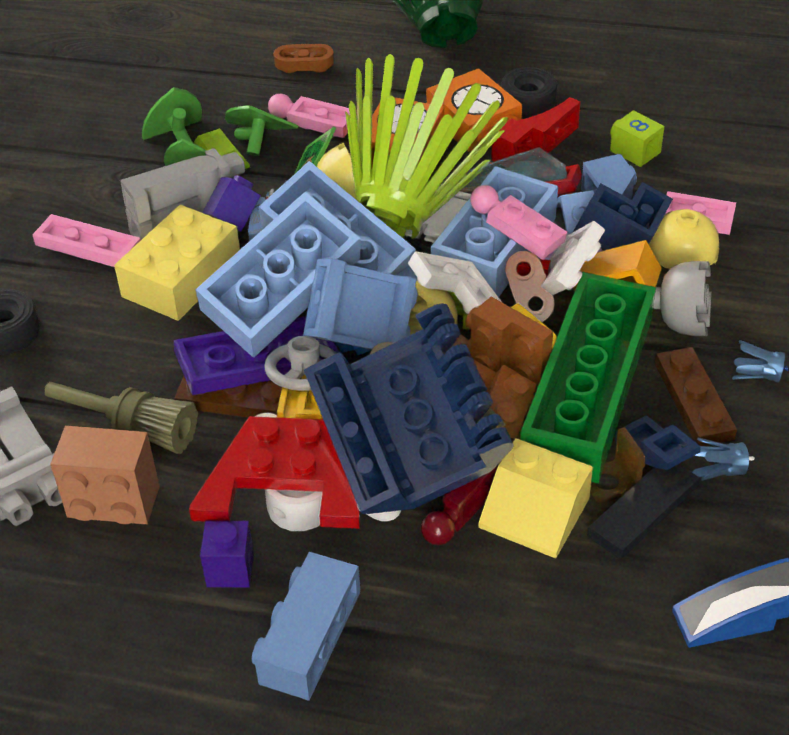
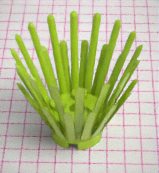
(396, 186)

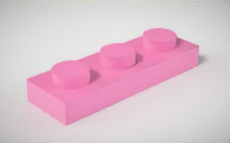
(84, 240)

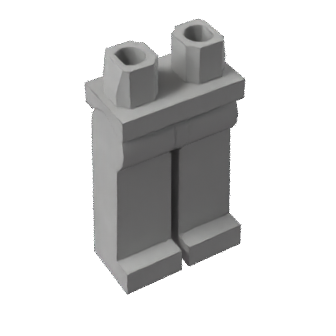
(191, 182)
(28, 472)

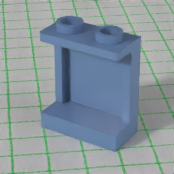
(358, 305)

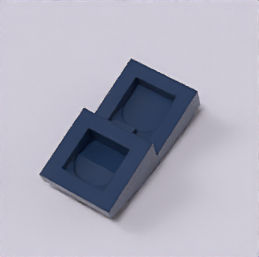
(661, 446)

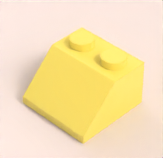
(536, 497)

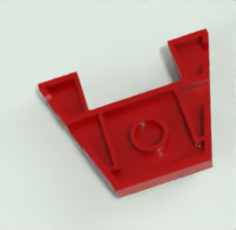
(279, 456)

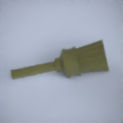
(165, 420)

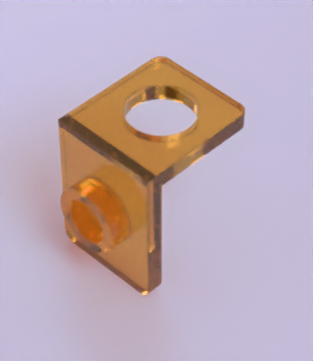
(625, 468)

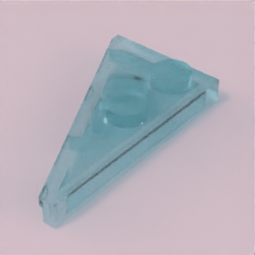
(532, 163)

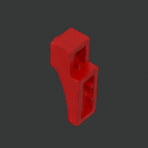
(541, 131)

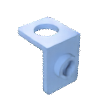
(573, 207)

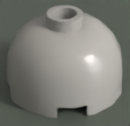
(686, 298)

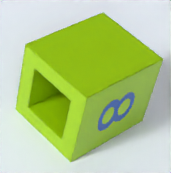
(636, 138)

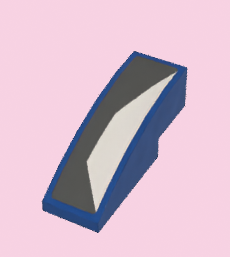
(736, 605)

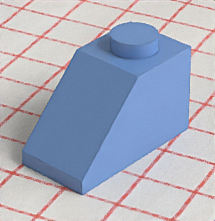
(611, 172)

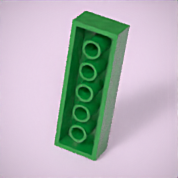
(590, 370)

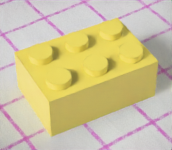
(175, 261)

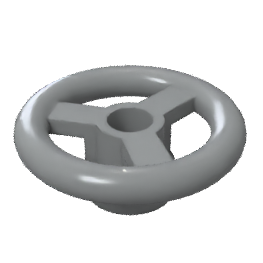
(302, 353)

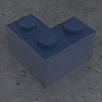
(625, 219)

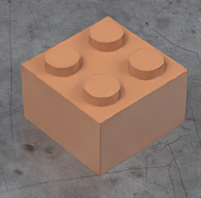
(105, 474)

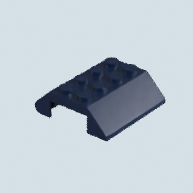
(410, 417)

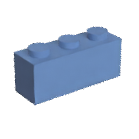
(306, 625)

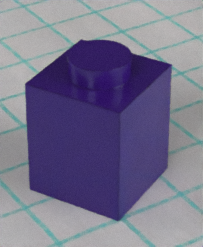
(232, 201)
(227, 553)

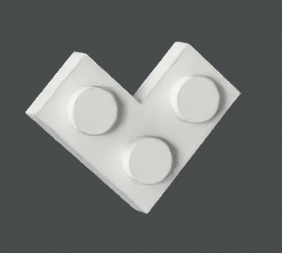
(570, 256)
(453, 276)

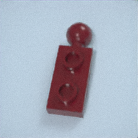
(459, 508)

